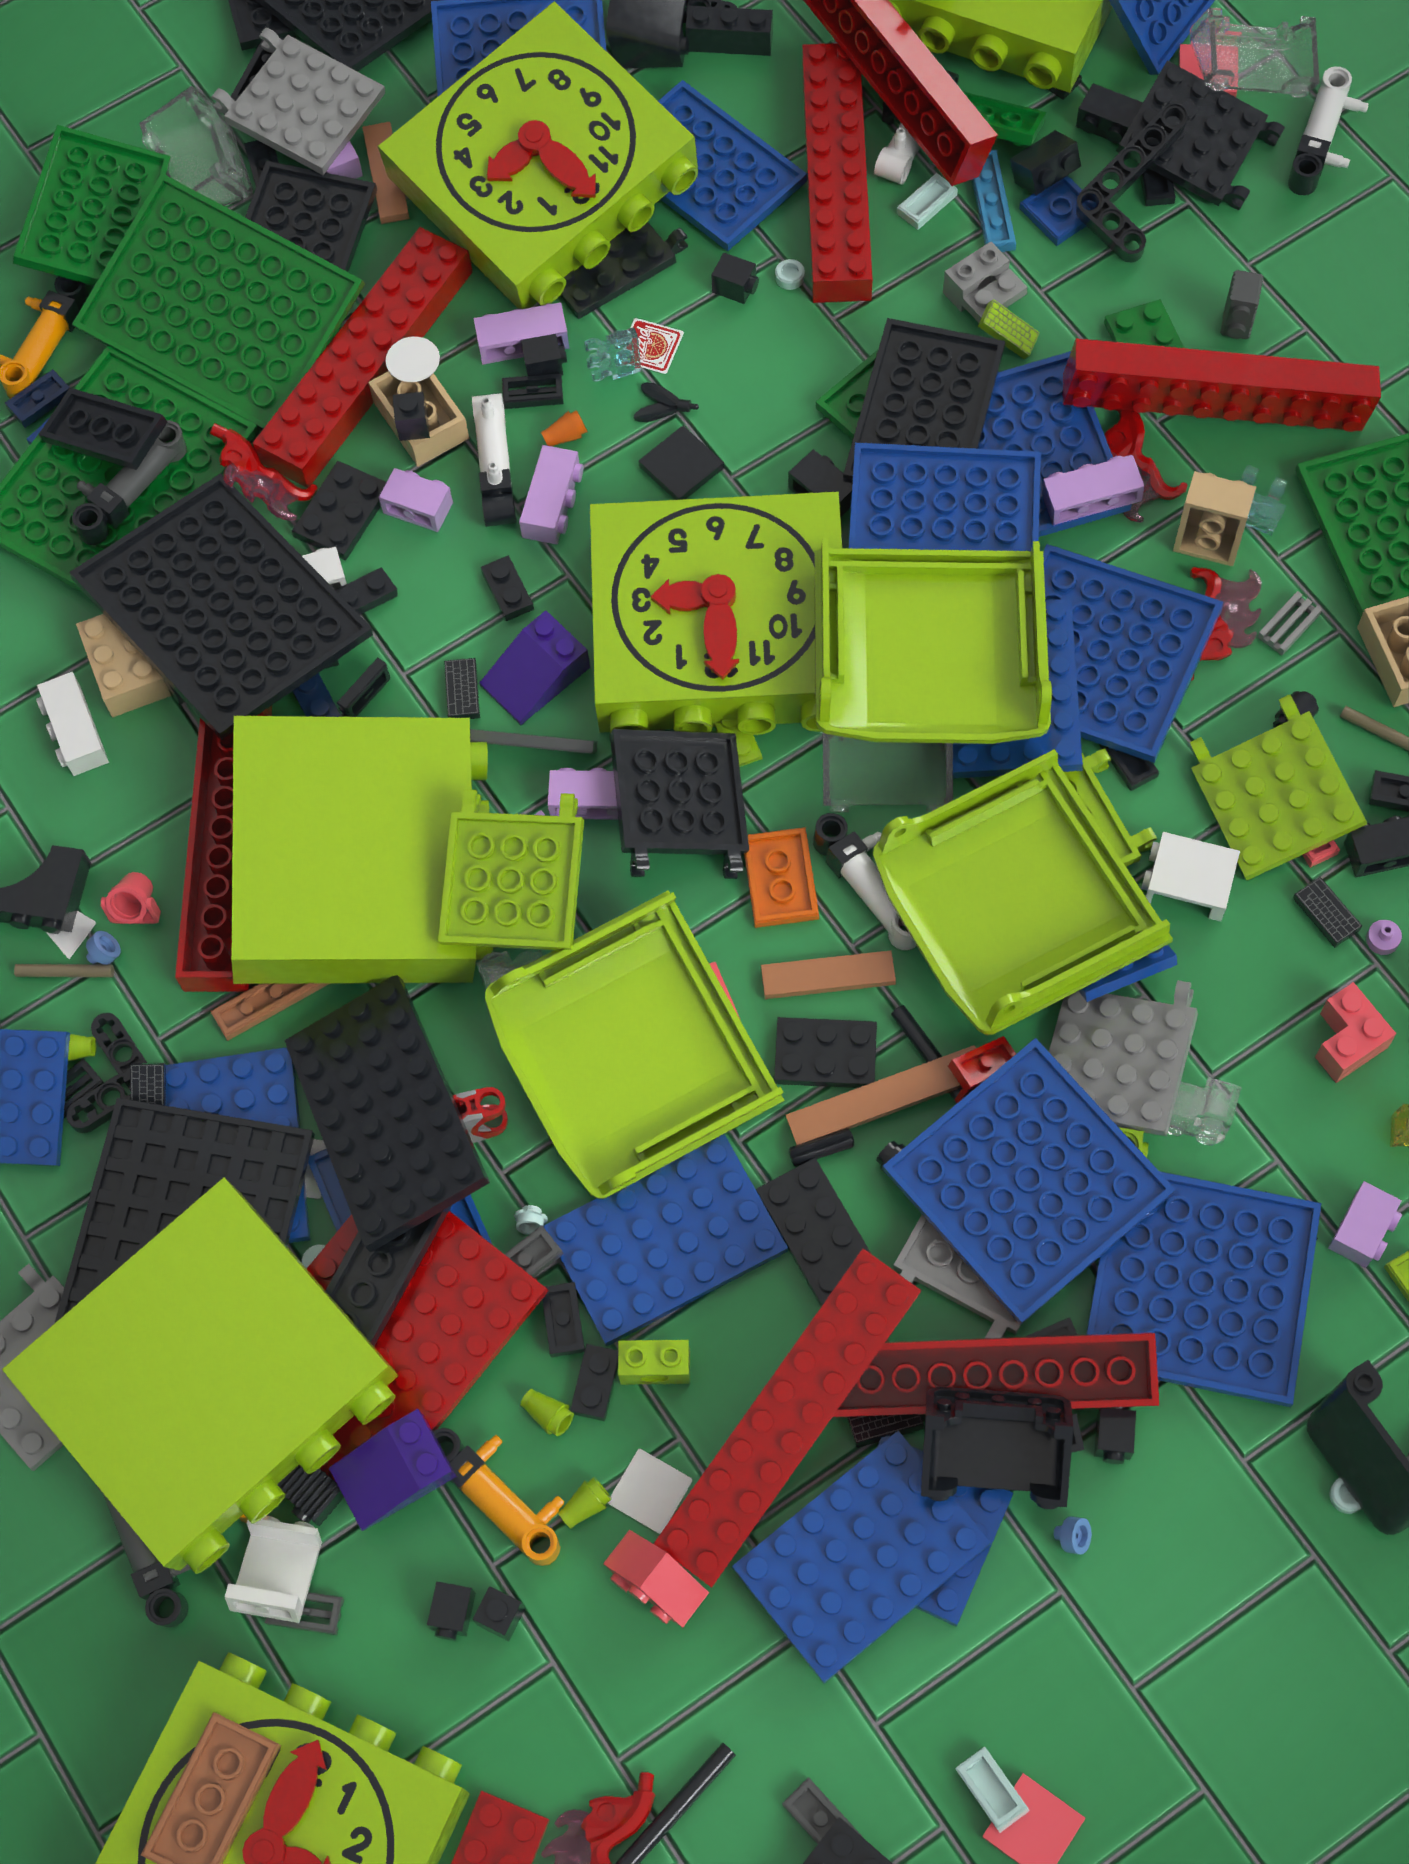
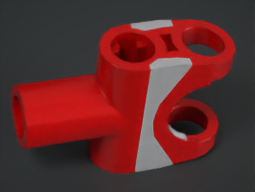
(476, 1115)

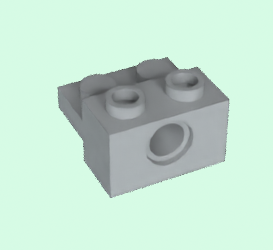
(980, 279)

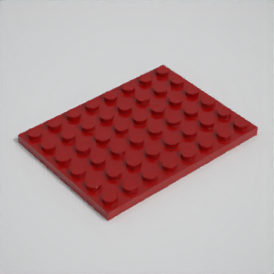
(444, 1328)

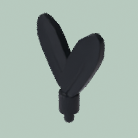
(666, 403)

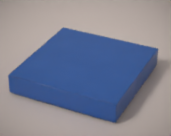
(1055, 210)

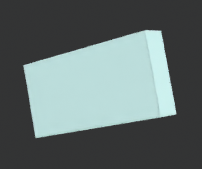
(927, 201)
(992, 1789)

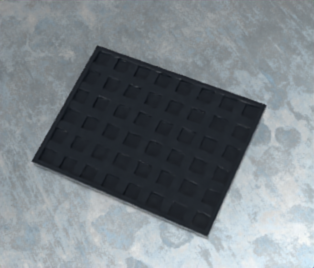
(162, 1163)

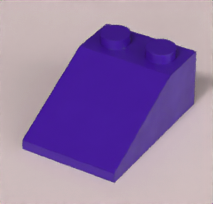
(535, 668)
(392, 1470)

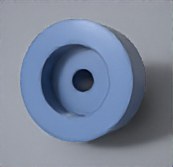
(102, 948)
(1074, 1535)

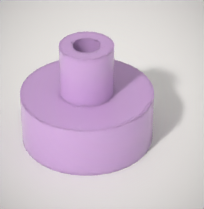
(1383, 937)

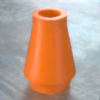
(565, 429)

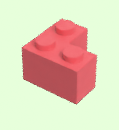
(1358, 1030)
(655, 1577)

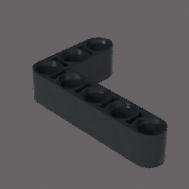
(1125, 177)

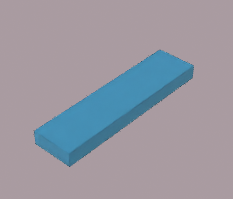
(993, 205)

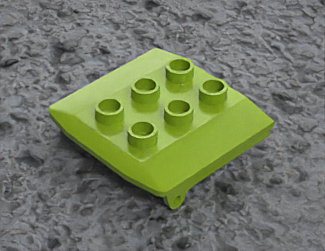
(931, 645)
(1015, 895)
(629, 1047)

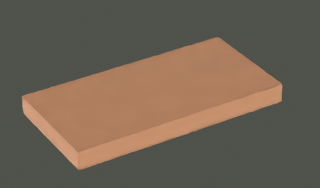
(212, 1795)

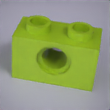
(654, 1362)

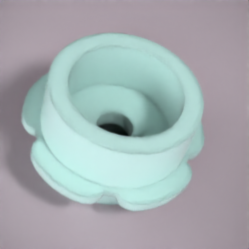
(529, 1219)

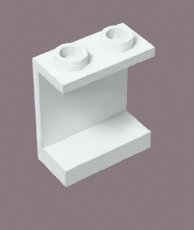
(1191, 872)
(275, 1570)

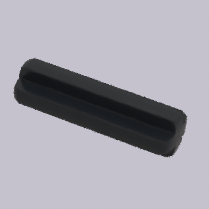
(821, 1147)

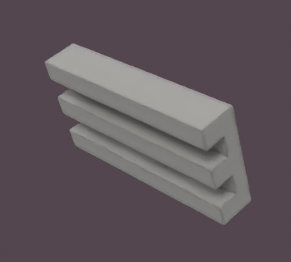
(1304, 605)

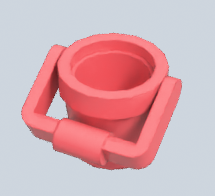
(131, 901)

